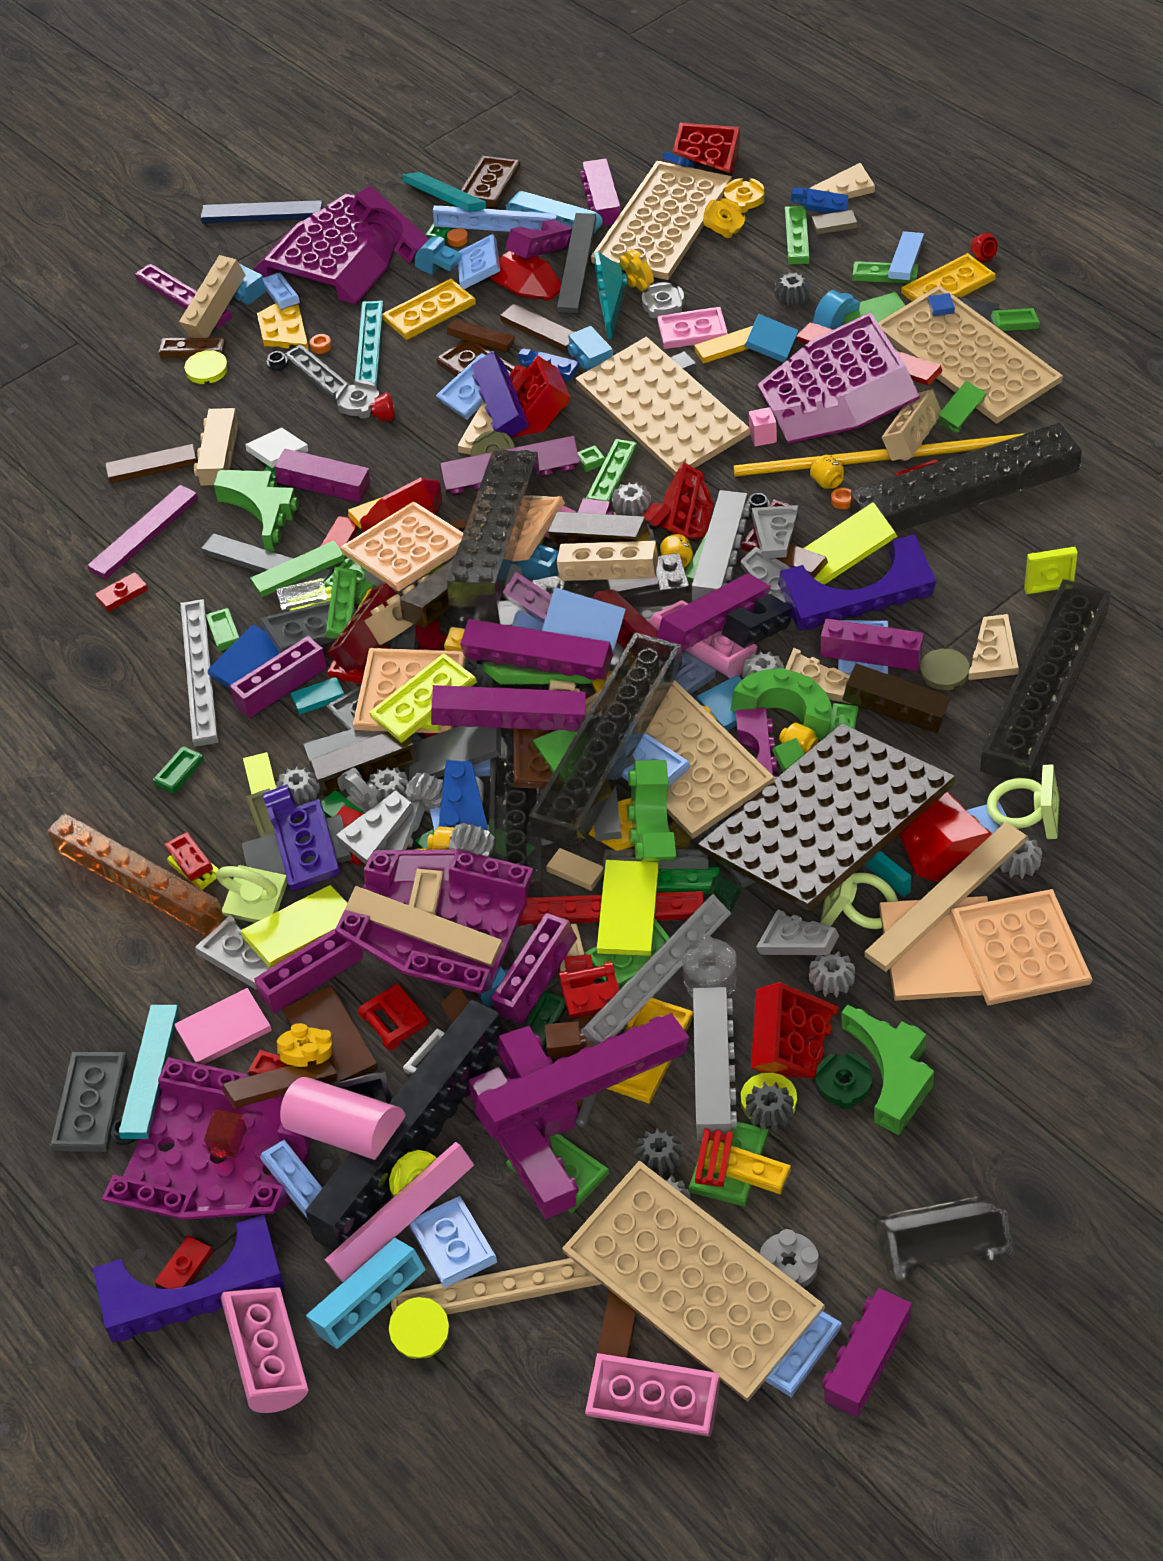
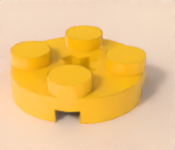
(745, 194)
(725, 226)
(637, 272)
(304, 1045)

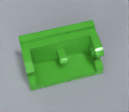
(961, 406)

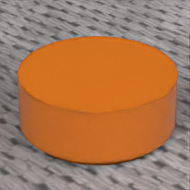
(457, 237)
(320, 344)
(841, 498)

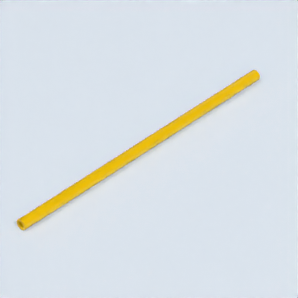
(867, 456)

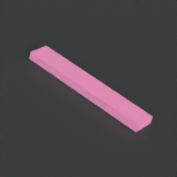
(399, 1212)

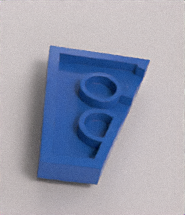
(461, 796)

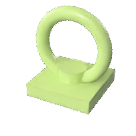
(1045, 802)
(251, 892)
(843, 896)

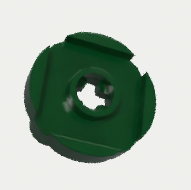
(844, 1094)

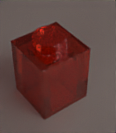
(225, 1133)

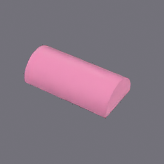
(715, 650)
(339, 1117)
(265, 1349)
(653, 1395)

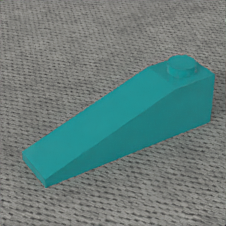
(610, 290)

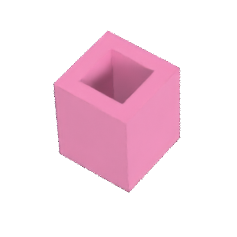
(762, 426)

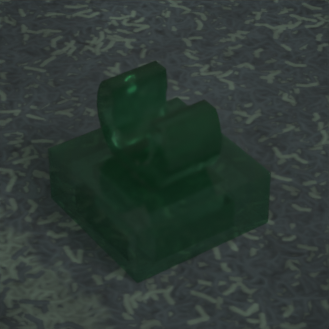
(724, 891)

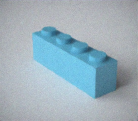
(365, 1293)

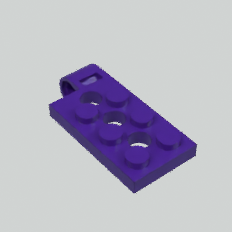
(282, 814)

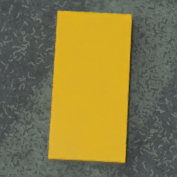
(956, 277)
(428, 309)
(645, 1084)

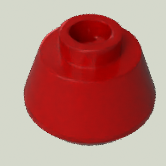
(984, 247)
(383, 407)

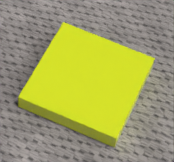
(1049, 568)

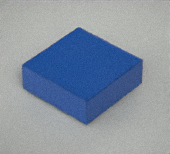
(941, 304)

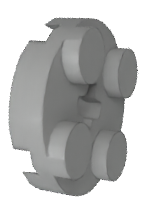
(671, 304)
(348, 399)
(359, 792)
(793, 1245)

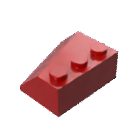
(709, 145)
(542, 396)
(942, 838)
(789, 1031)

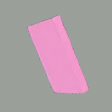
(691, 327)
(222, 1027)

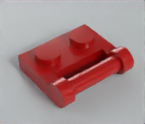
(592, 998)
(400, 1011)

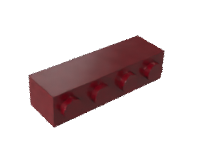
(632, 620)
(353, 643)

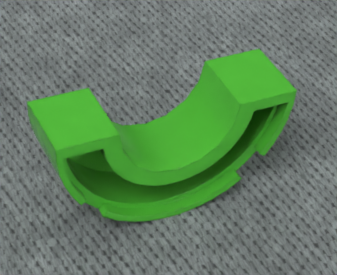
(785, 691)
(649, 812)

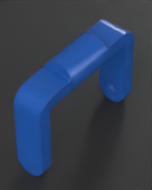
(679, 160)

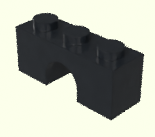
(767, 618)

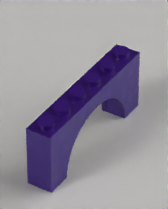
(814, 602)
(137, 1308)

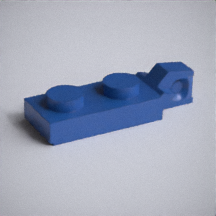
(819, 200)
(566, 366)

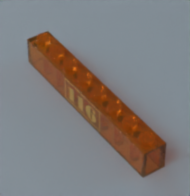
(136, 874)

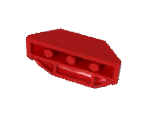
(527, 276)
(422, 491)
(689, 504)

